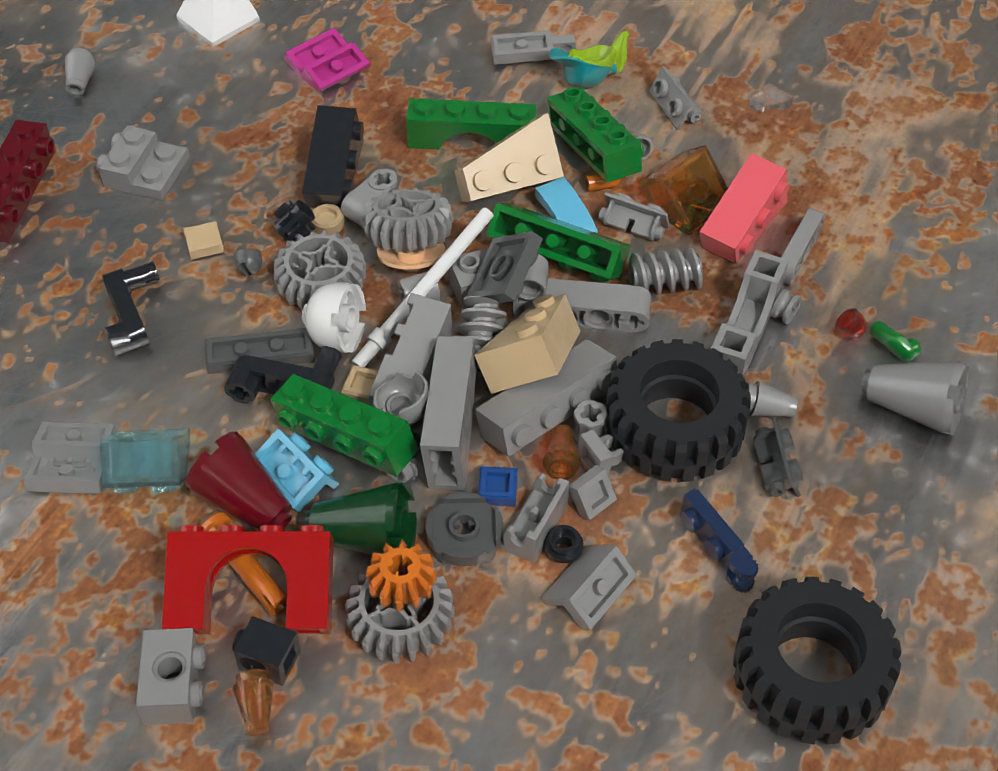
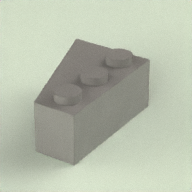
(417, 341)

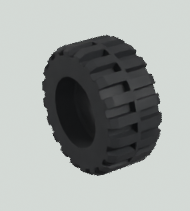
(685, 374)
(805, 705)

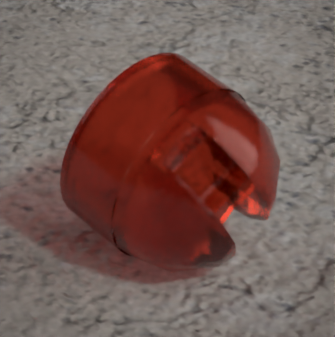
(851, 324)

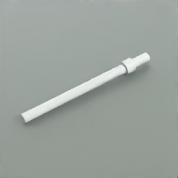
(381, 337)

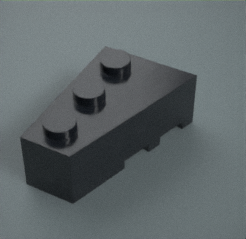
(332, 156)

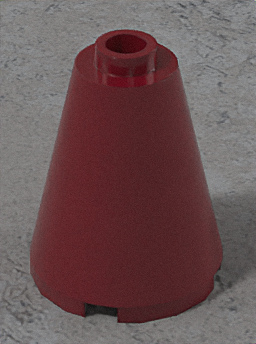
(238, 484)

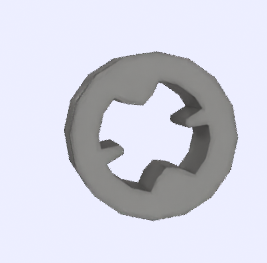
(786, 306)

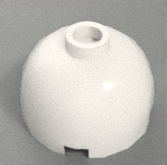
(334, 316)

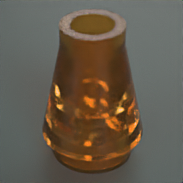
(561, 454)
(254, 699)

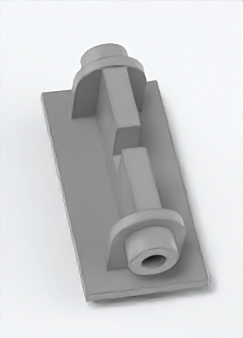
(674, 99)
(647, 218)

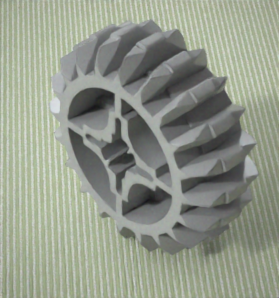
(407, 219)
(318, 262)
(397, 631)

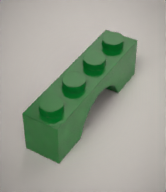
(436, 120)

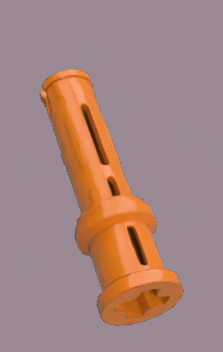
(252, 572)

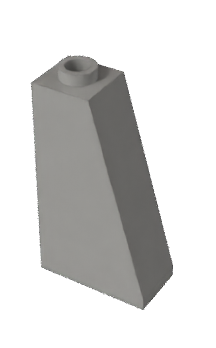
(449, 413)

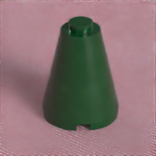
(368, 518)

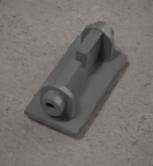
(783, 472)

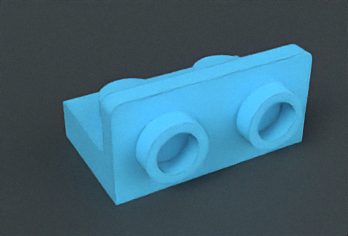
(294, 468)

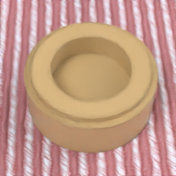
(328, 218)

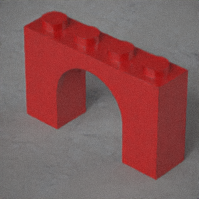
(198, 557)

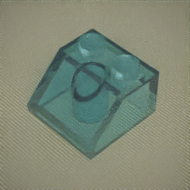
(145, 459)

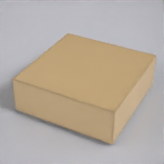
(203, 240)
(359, 383)

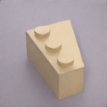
(530, 345)

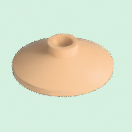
(413, 260)

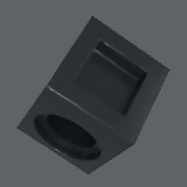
(266, 648)

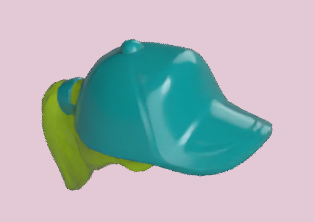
(592, 65)

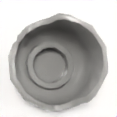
(403, 396)

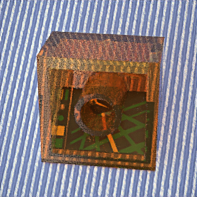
(686, 188)

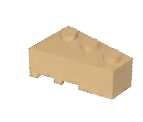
(513, 163)

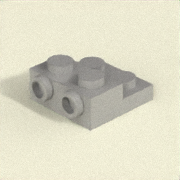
(141, 163)

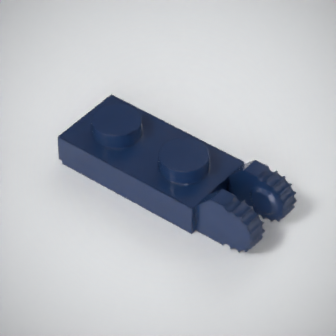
(719, 540)

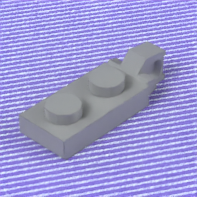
(528, 46)

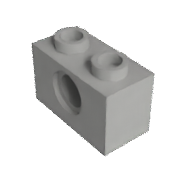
(161, 655)

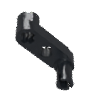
(130, 332)
(267, 376)

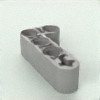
(593, 303)

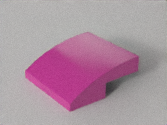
(326, 60)

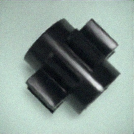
(294, 220)

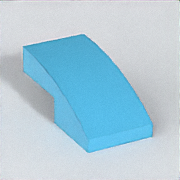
(564, 204)

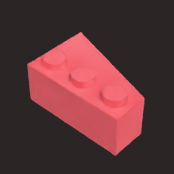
(745, 209)

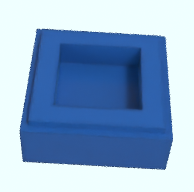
(498, 485)

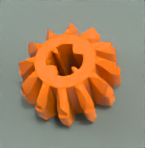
(401, 575)

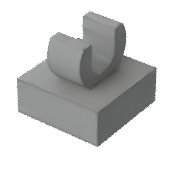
(596, 451)
(592, 492)

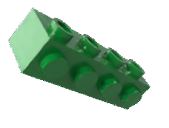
(595, 134)
(563, 242)
(345, 424)

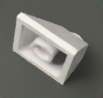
(217, 19)

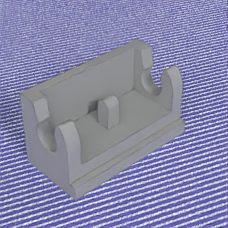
(536, 519)

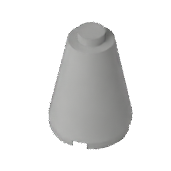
(920, 391)

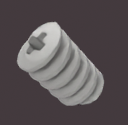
(666, 269)
(480, 321)

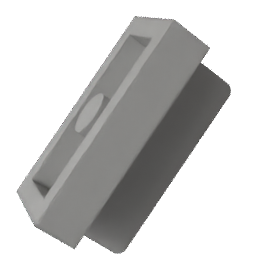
(591, 584)

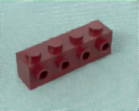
(22, 165)

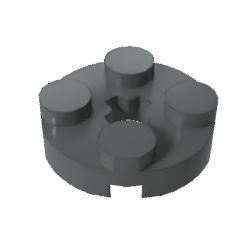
(458, 548)

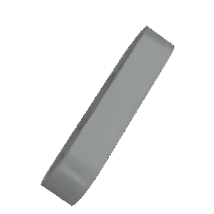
(802, 243)

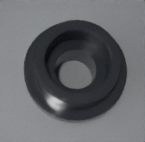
(563, 535)

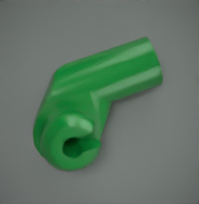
(901, 347)

